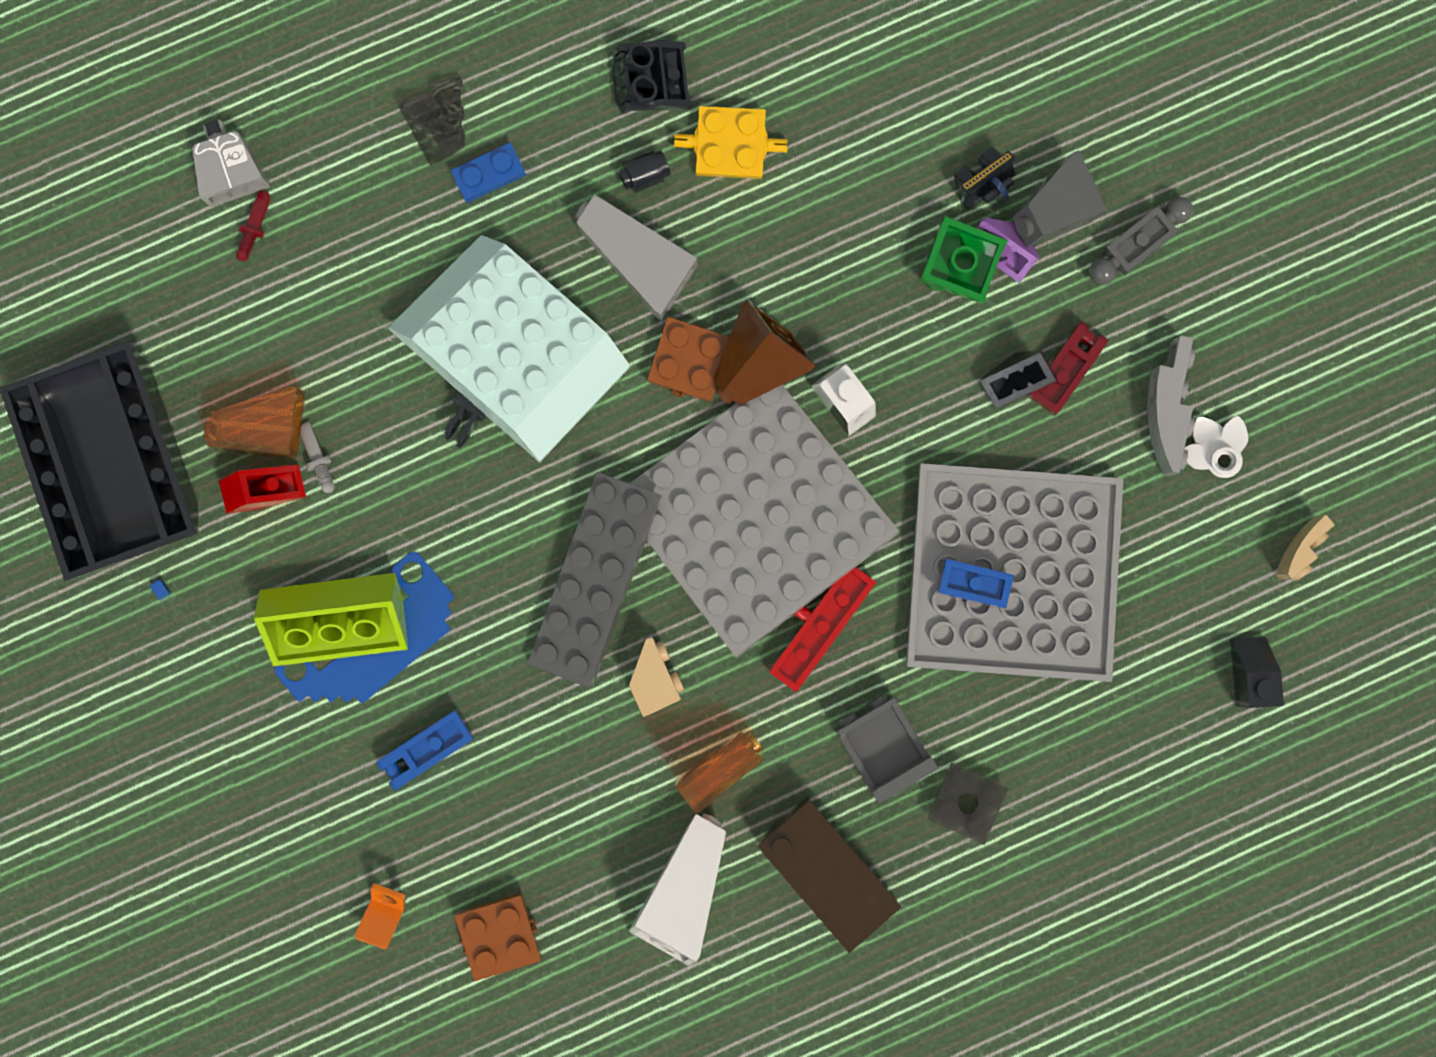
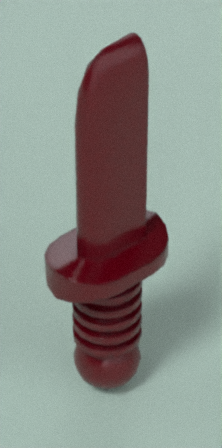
(252, 228)

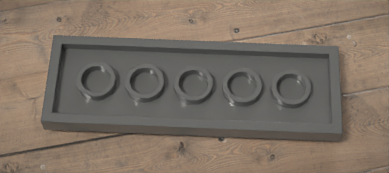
(594, 580)

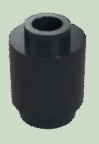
(644, 171)

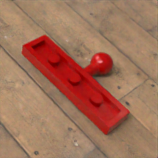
(821, 628)

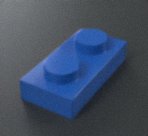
(488, 172)
(975, 583)

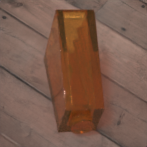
(259, 425)
(719, 770)

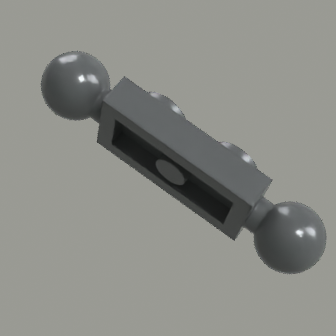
(1141, 240)

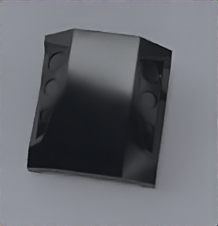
(650, 76)

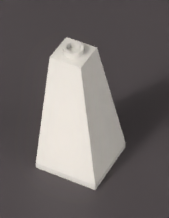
(681, 899)

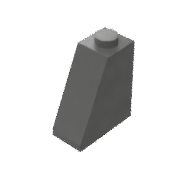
(1060, 203)

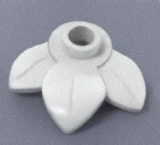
(1214, 441)

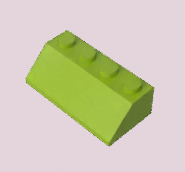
(332, 619)

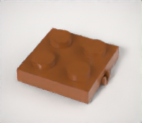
(687, 359)
(498, 936)

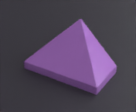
(1016, 257)

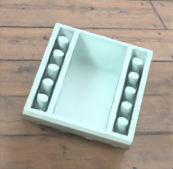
(512, 345)

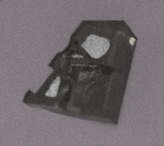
(437, 120)

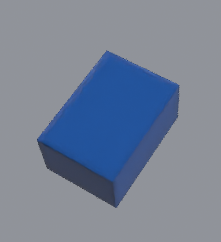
(160, 589)

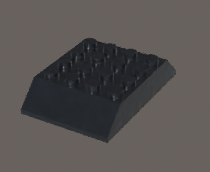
(102, 460)

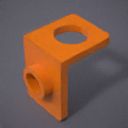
(381, 917)

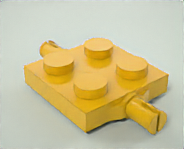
(730, 142)

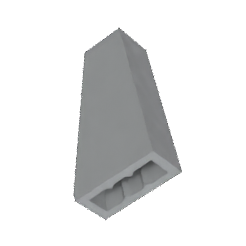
(641, 257)

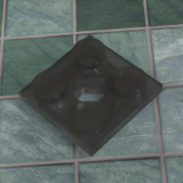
(977, 822)

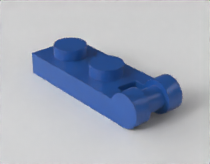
(426, 749)

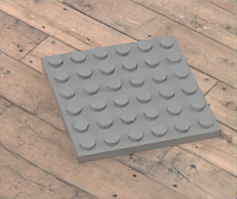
(760, 517)
(1057, 542)

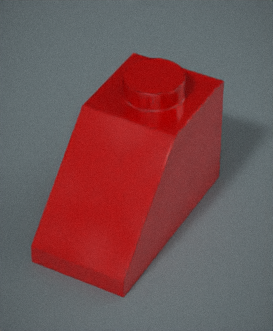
(261, 488)

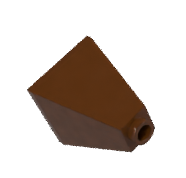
(758, 357)

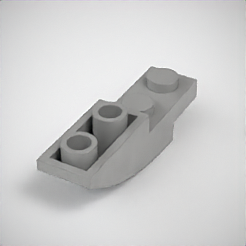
(1167, 418)

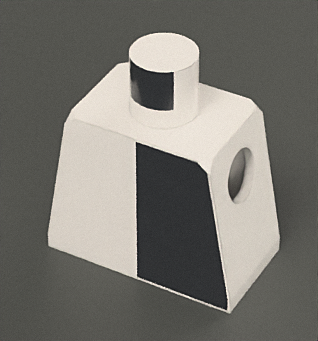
(845, 398)

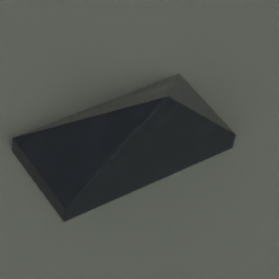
(1017, 377)

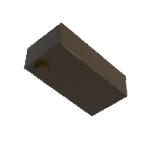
(828, 874)

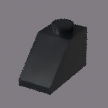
(1255, 673)

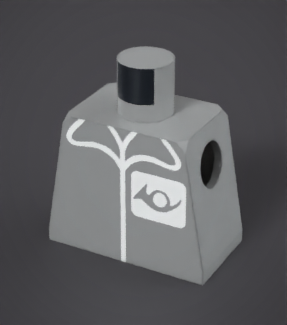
(226, 166)

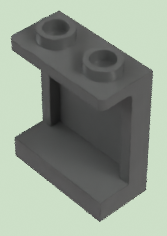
(885, 748)

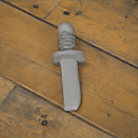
(318, 461)

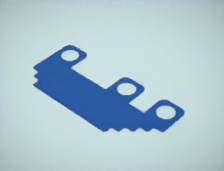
(367, 674)

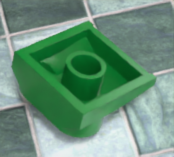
(962, 260)

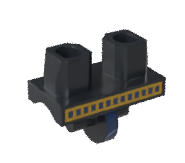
(989, 182)

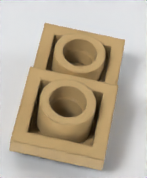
(1299, 555)

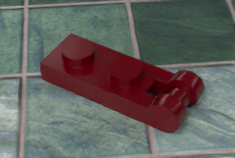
(1070, 368)

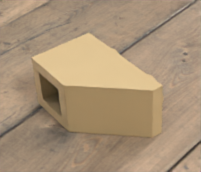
(652, 682)

